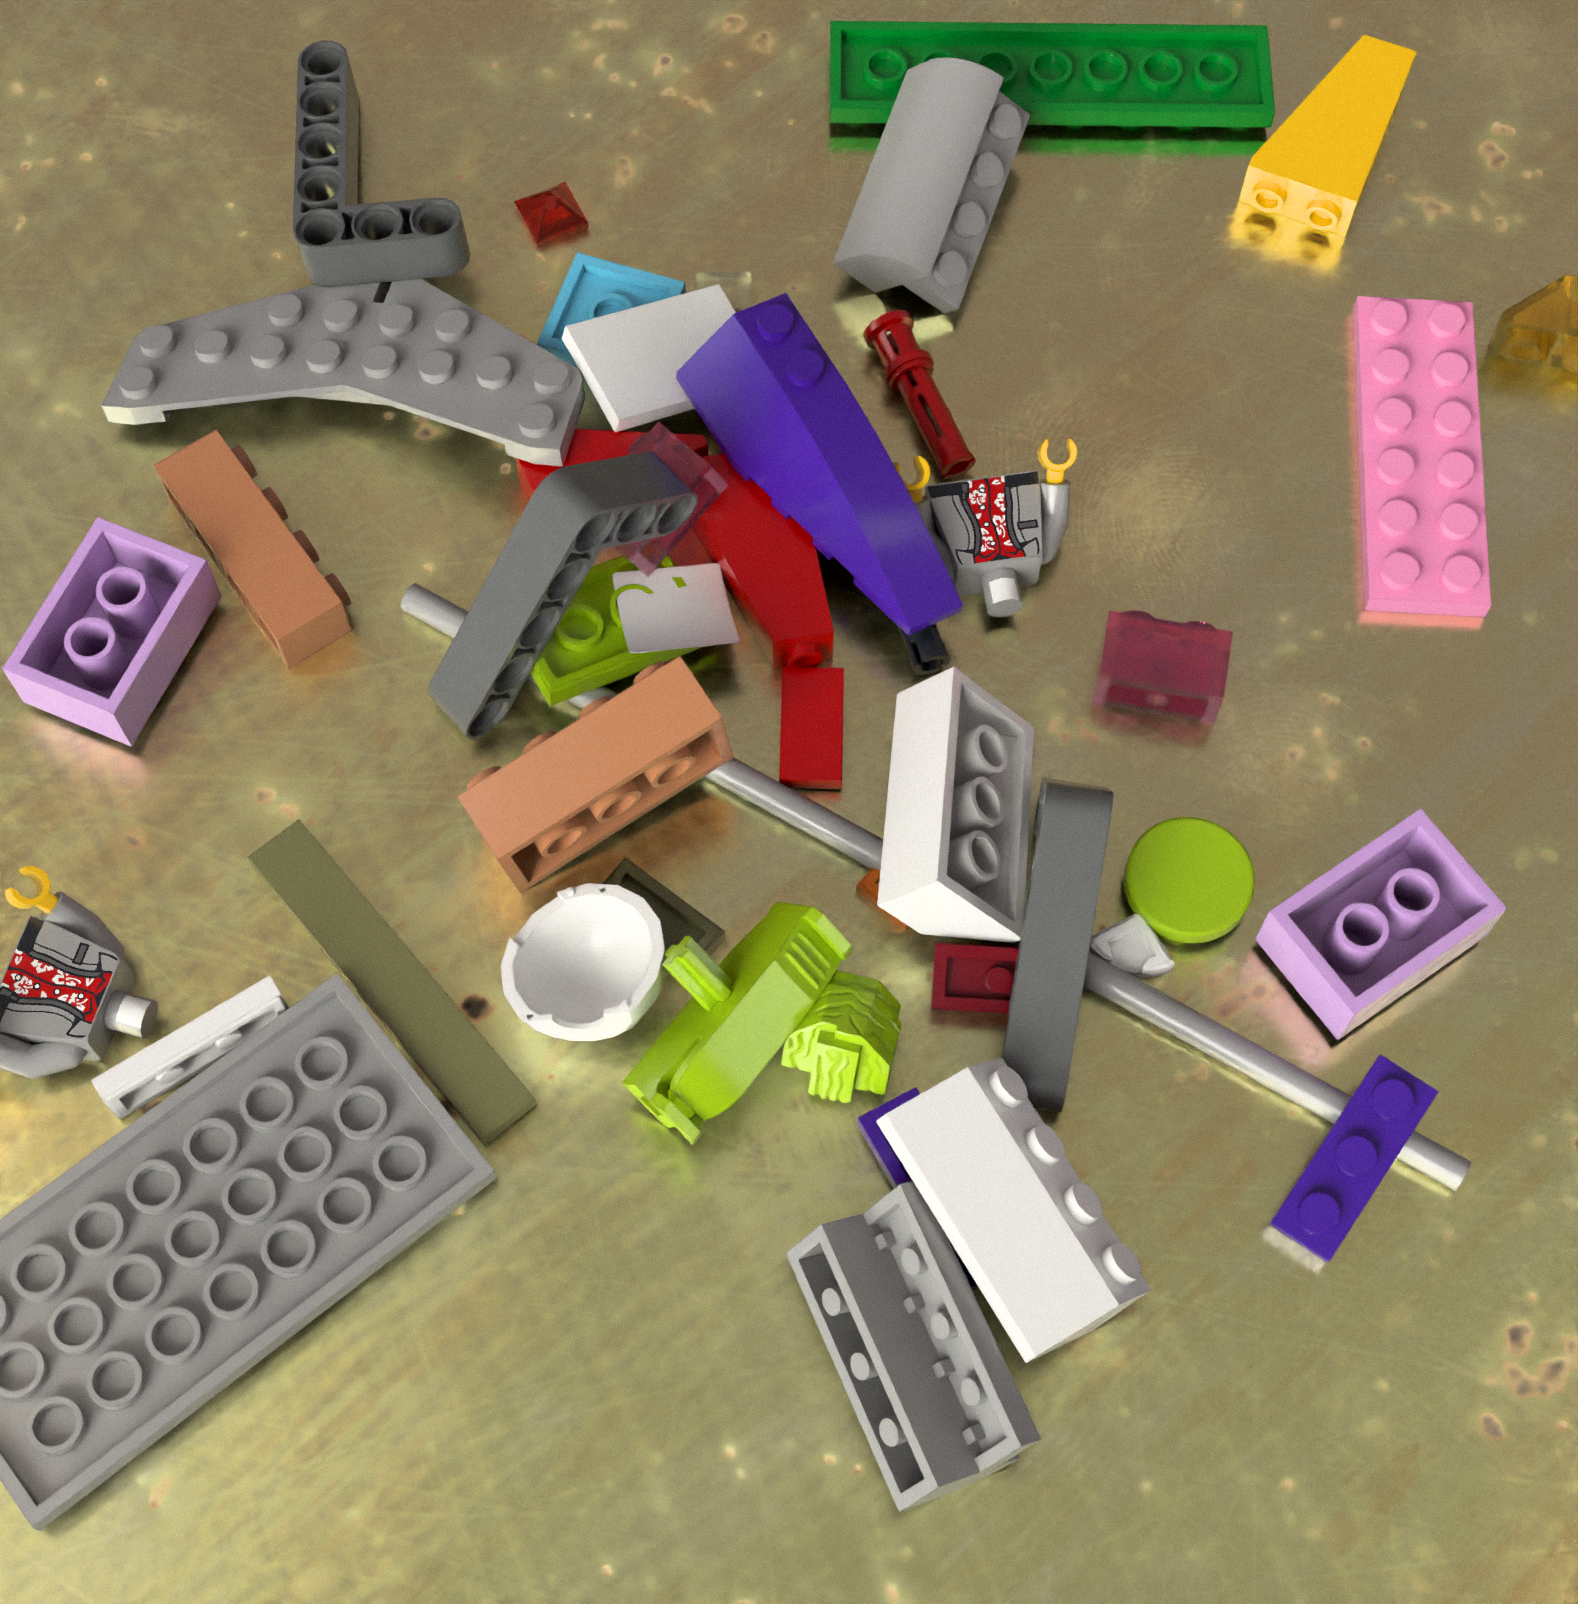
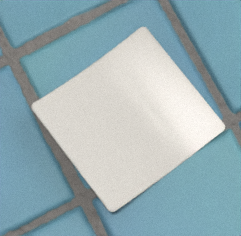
(675, 615)

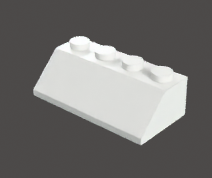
(957, 812)
(1014, 1207)

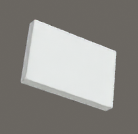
(636, 353)

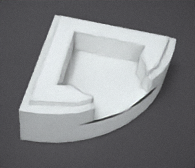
(1132, 948)

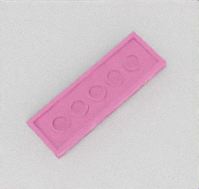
(1420, 458)

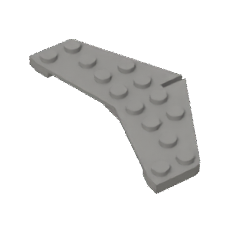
(363, 345)

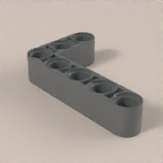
(336, 235)
(540, 571)
(1056, 936)

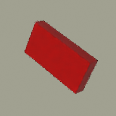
(811, 727)

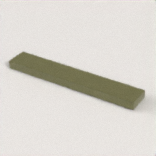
(393, 982)

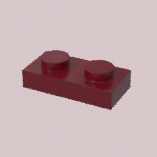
(973, 976)

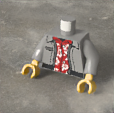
(996, 527)
(65, 987)

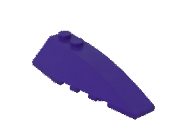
(810, 447)

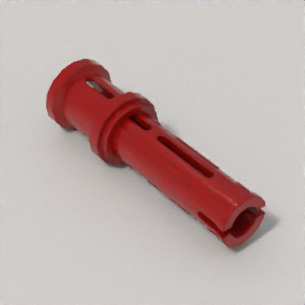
(911, 375)

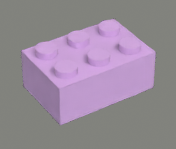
(113, 631)
(1379, 923)

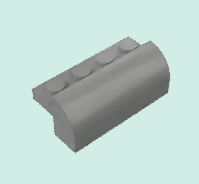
(933, 182)
(912, 1348)

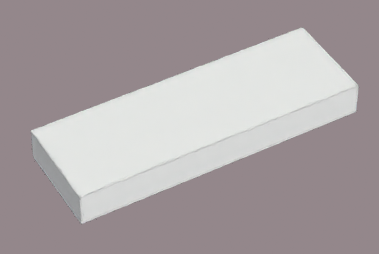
(189, 1049)

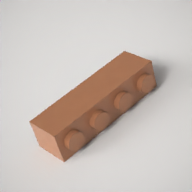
(254, 547)

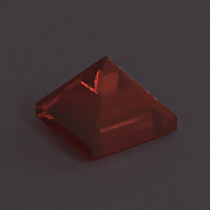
(551, 214)

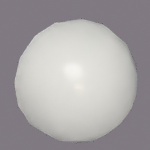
(586, 963)

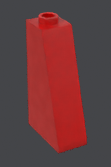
(768, 571)

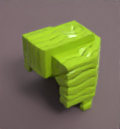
(847, 1038)

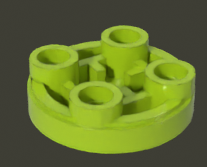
(1189, 880)

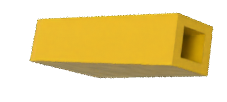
(1328, 145)

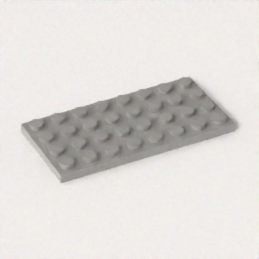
(212, 1240)

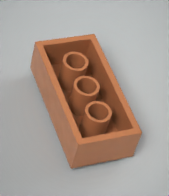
(597, 772)

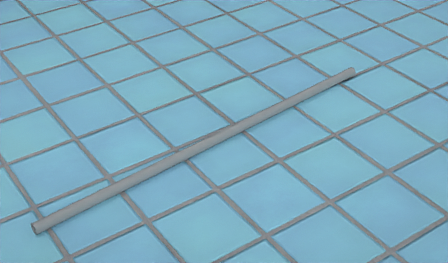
(1100, 975)

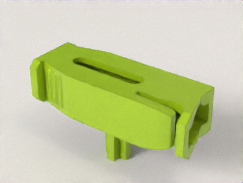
(736, 1014)

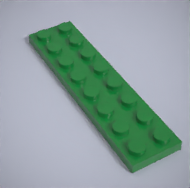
(1068, 70)

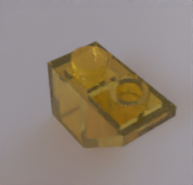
(1541, 327)

